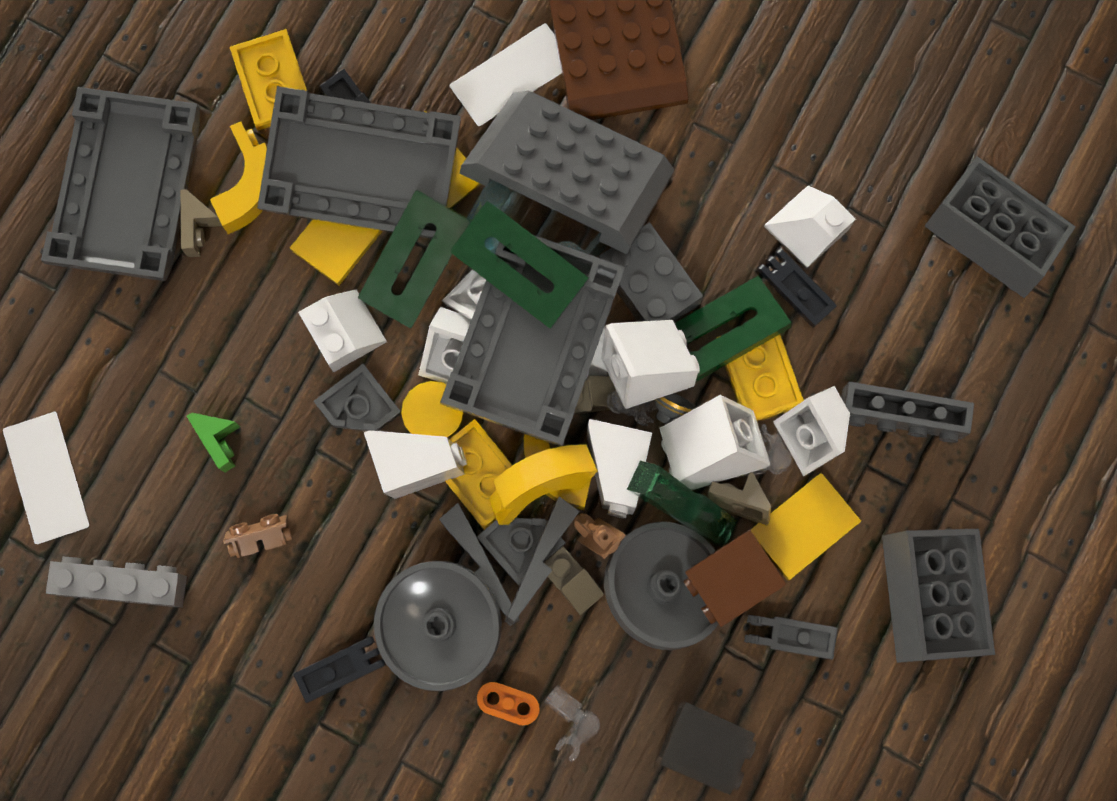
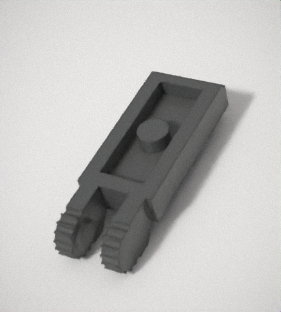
(795, 636)

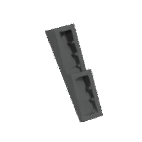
(461, 530)
(536, 572)

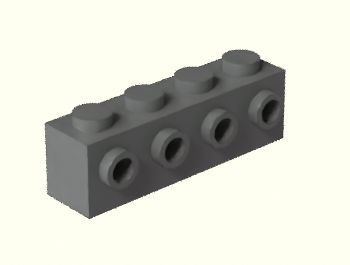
(908, 411)

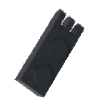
(797, 288)
(337, 670)

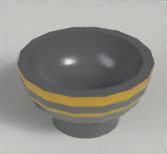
(672, 407)

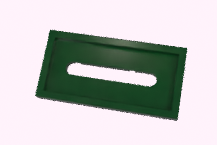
(494, 223)
(378, 287)
(763, 327)

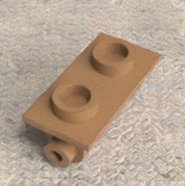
(597, 535)
(245, 536)

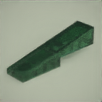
(681, 503)

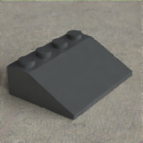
(1000, 227)
(938, 594)

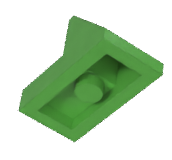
(210, 432)

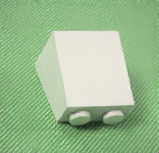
(647, 360)
(714, 443)
(616, 456)
(413, 461)

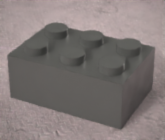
(653, 279)

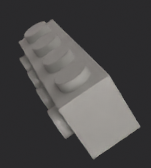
(110, 583)

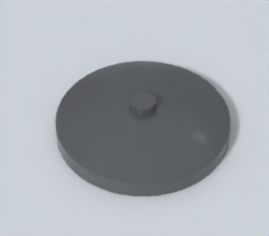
(648, 587)
(437, 625)

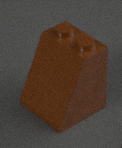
(733, 579)

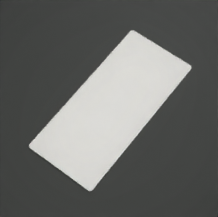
(517, 68)
(45, 478)

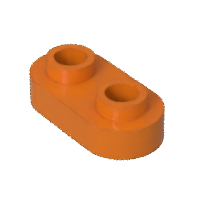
(508, 703)

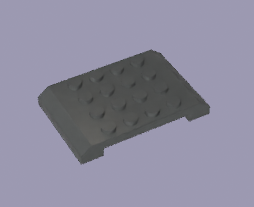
(354, 160)
(571, 167)
(123, 184)
(519, 368)

